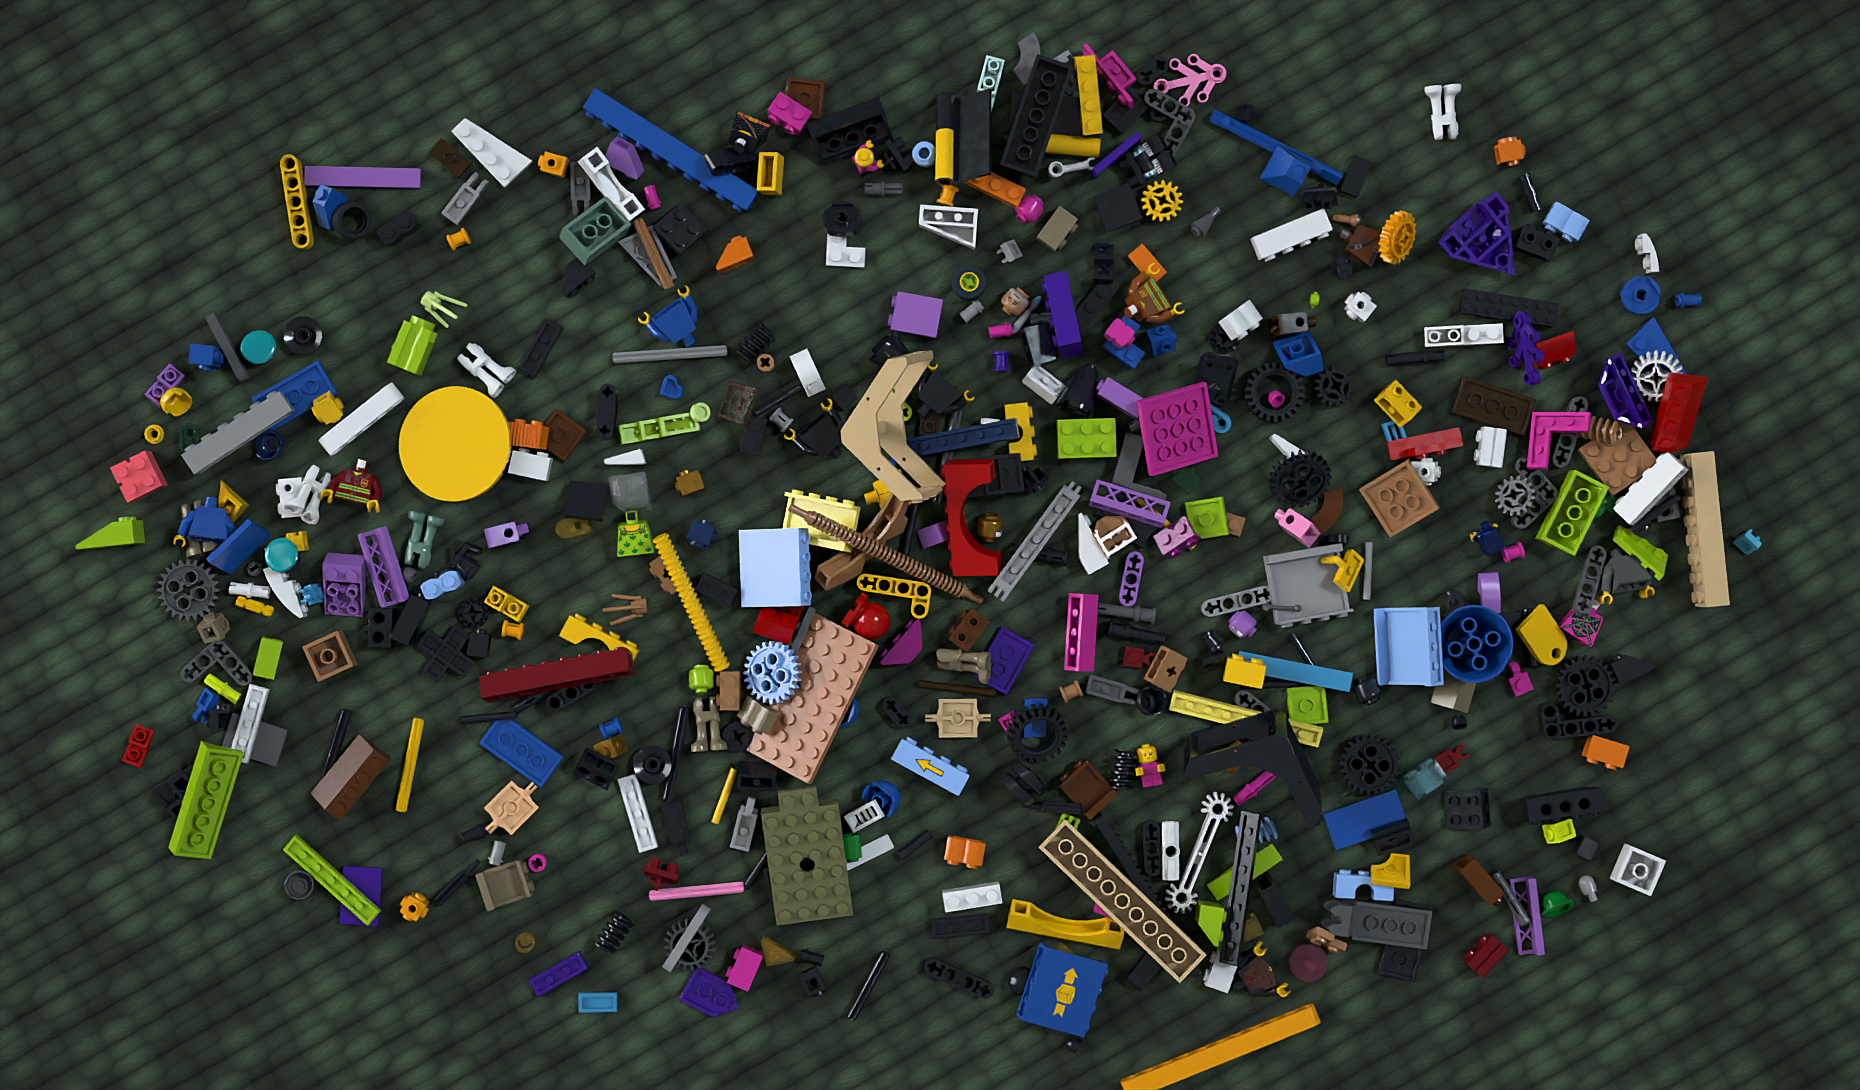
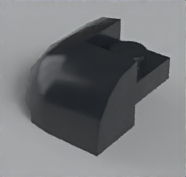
(172, 792)

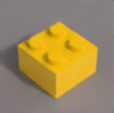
(1244, 671)

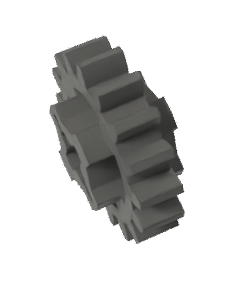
(1523, 500)

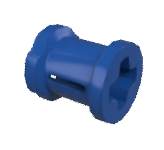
(611, 728)

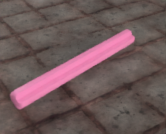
(696, 891)

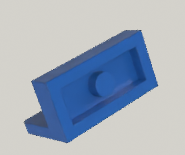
(1038, 727)

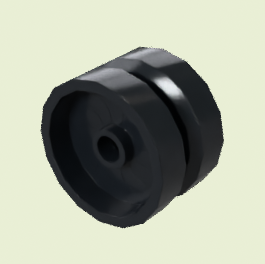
(1025, 780)

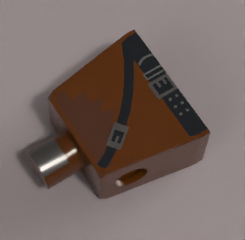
(1362, 244)

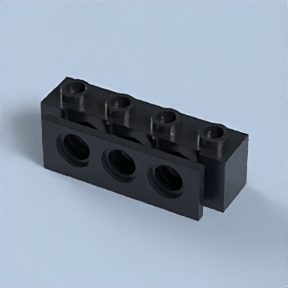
(1592, 804)

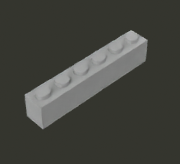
(238, 432)

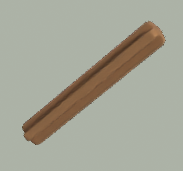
(653, 253)

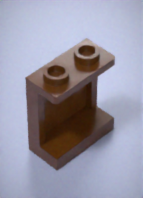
(1087, 787)

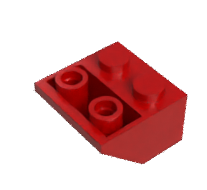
(778, 622)

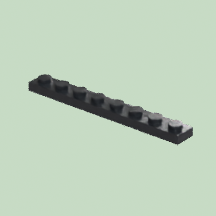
(1240, 888)

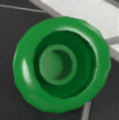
(1556, 904)

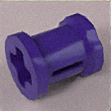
(1001, 360)

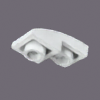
(1645, 247)

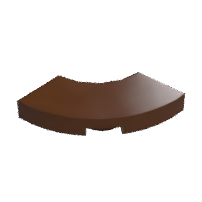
(1329, 511)

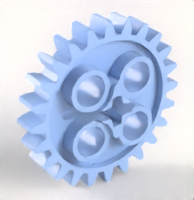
(772, 672)

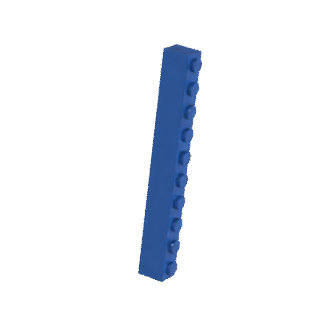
(669, 149)

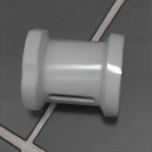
(781, 419)

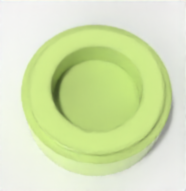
(700, 412)

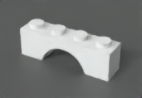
(599, 171)

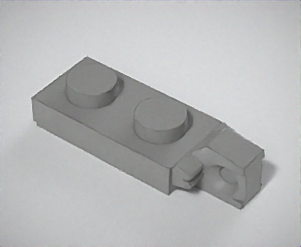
(745, 826)

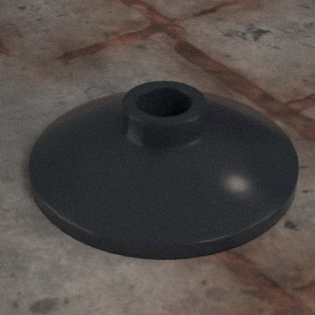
(294, 331)
(643, 767)

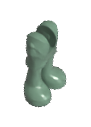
(424, 547)

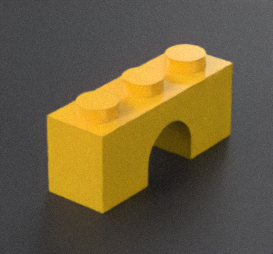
(1024, 445)

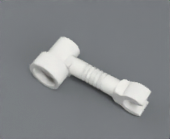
(1068, 168)

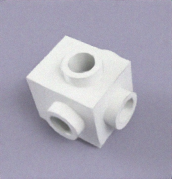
(1365, 309)
(1433, 469)

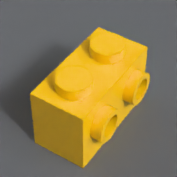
(1398, 403)

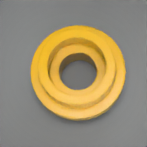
(148, 434)

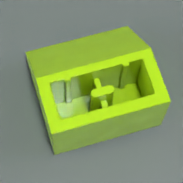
(1210, 919)

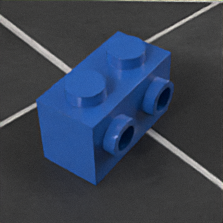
(206, 356)

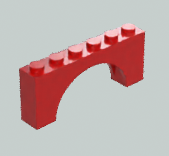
(967, 554)

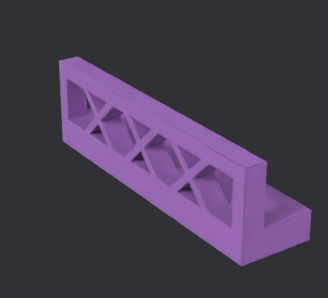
(1126, 510)
(387, 565)
(1534, 914)

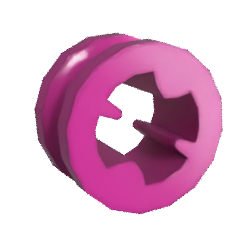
(541, 867)

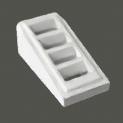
(1284, 446)
(631, 458)
(853, 821)

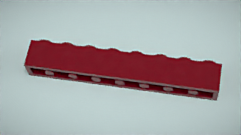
(556, 675)

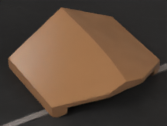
(1113, 534)

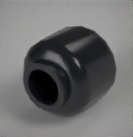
(1367, 691)

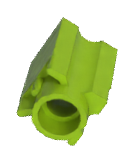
(413, 345)

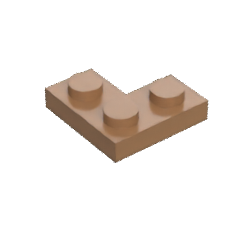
(1323, 937)

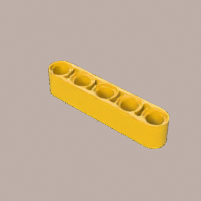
(290, 195)

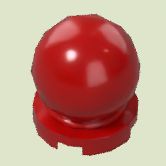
(868, 618)

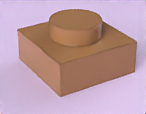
(1235, 524)

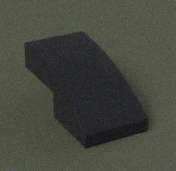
(1103, 263)

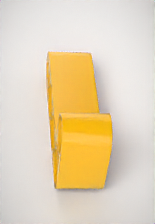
(893, 590)

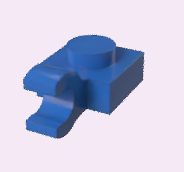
(207, 701)

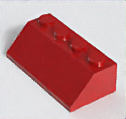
(1677, 412)

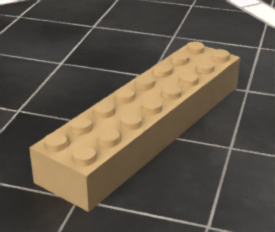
(1704, 530)

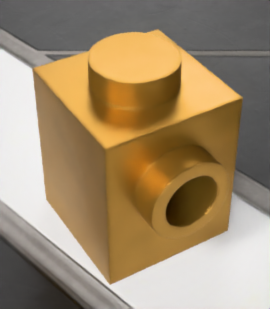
(689, 482)

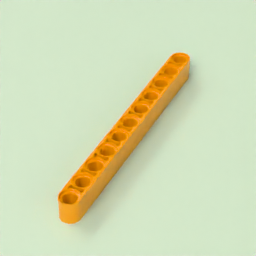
(1223, 1050)

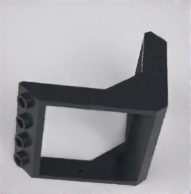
(1271, 749)

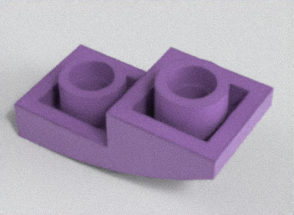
(167, 379)
(1489, 590)

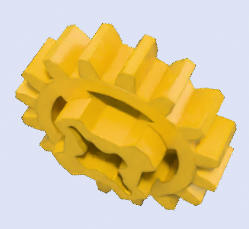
(1169, 204)

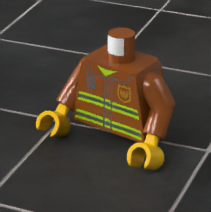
(1147, 300)

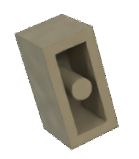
(1057, 228)

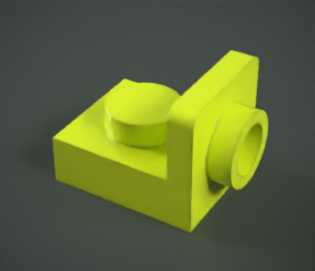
(1559, 831)

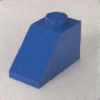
(325, 203)

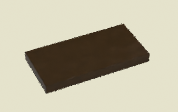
(1493, 406)

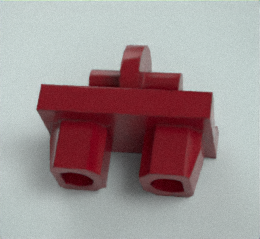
(652, 870)

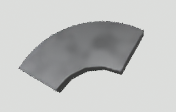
(1029, 49)

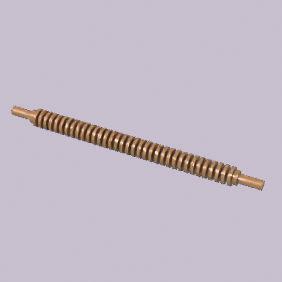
(885, 554)

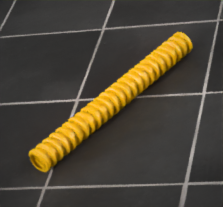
(690, 601)

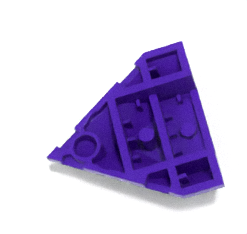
(1482, 235)

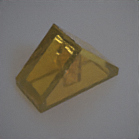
(775, 953)

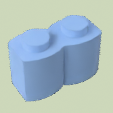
(1565, 222)
(446, 582)

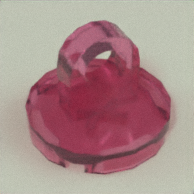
(1308, 962)

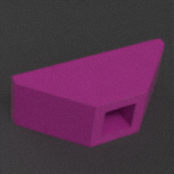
(905, 646)

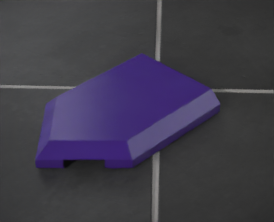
(709, 993)

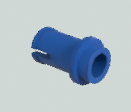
(1688, 300)

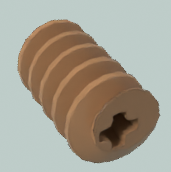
(1603, 432)

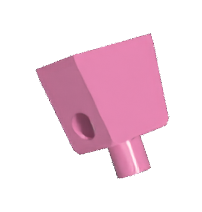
(1297, 526)

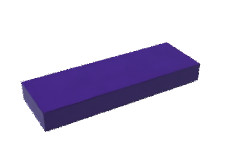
(558, 974)

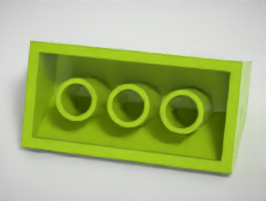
(1572, 512)

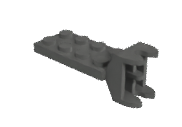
(1379, 923)

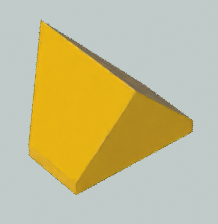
(231, 502)

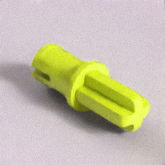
(222, 688)

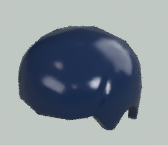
(269, 445)

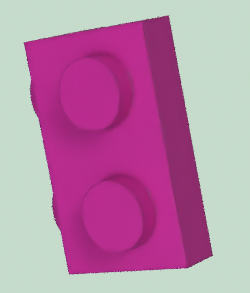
(788, 114)

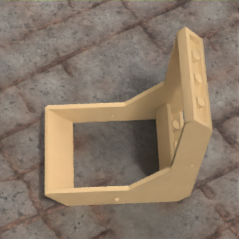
(881, 424)

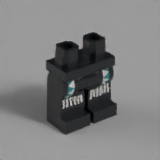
(1142, 163)

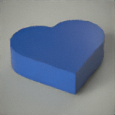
(671, 388)

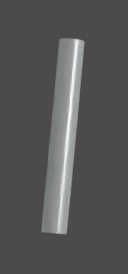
(1367, 570)

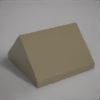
(1454, 693)

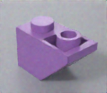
(625, 158)

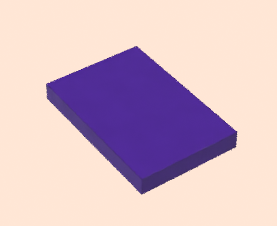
(1116, 155)
(1007, 659)
(369, 882)

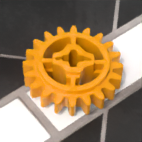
(1397, 237)

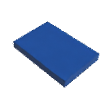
(238, 546)

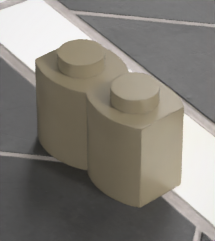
(757, 715)

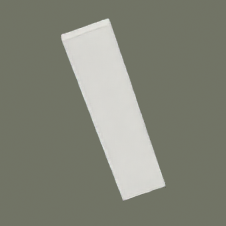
(250, 720)
(637, 813)

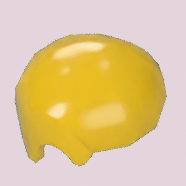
(176, 401)

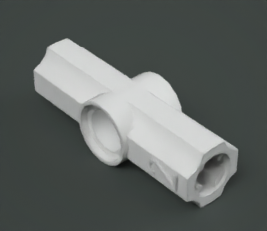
(1170, 863)

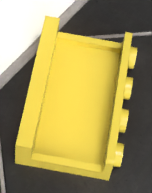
(844, 513)

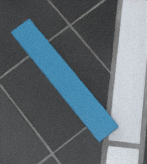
(1304, 672)

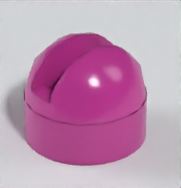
(1276, 398)

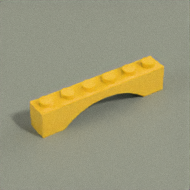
(1029, 918)

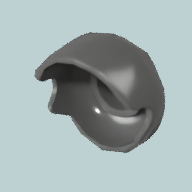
(299, 885)

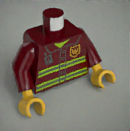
(356, 486)

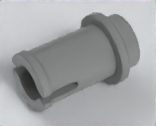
(971, 311)
(497, 853)

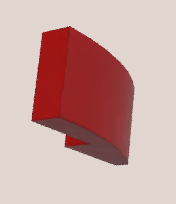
(138, 746)

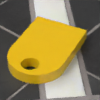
(1542, 635)

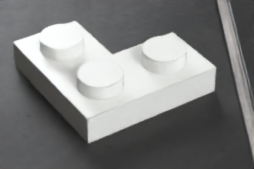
(843, 256)

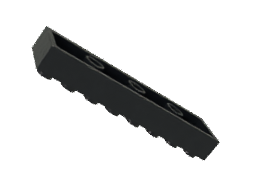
(1505, 307)

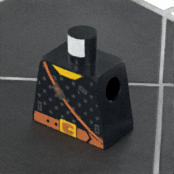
(748, 133)

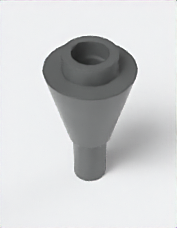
(1201, 226)

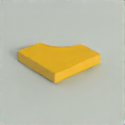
(1393, 872)

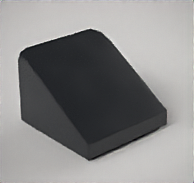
(1585, 847)

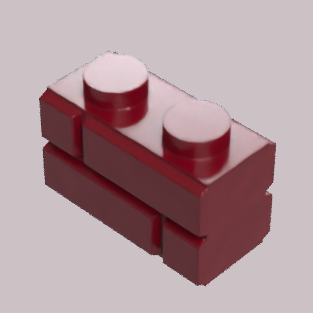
(1485, 954)

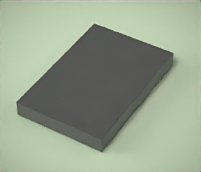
(268, 741)

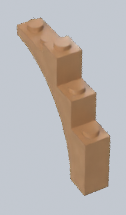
(847, 565)

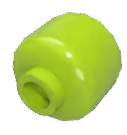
(701, 679)

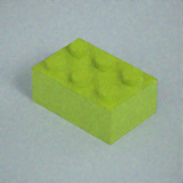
(1086, 438)

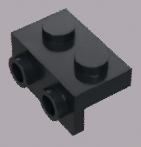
(219, 717)

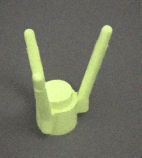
(432, 301)

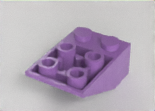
(344, 584)

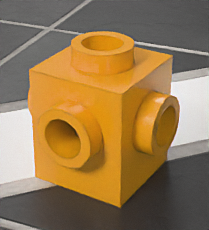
(419, 902)

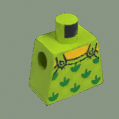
(634, 536)

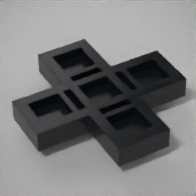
(446, 653)

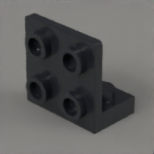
(1467, 809)

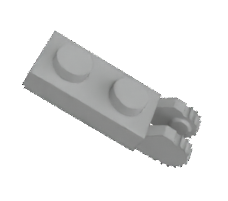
(464, 200)

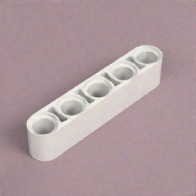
(361, 419)

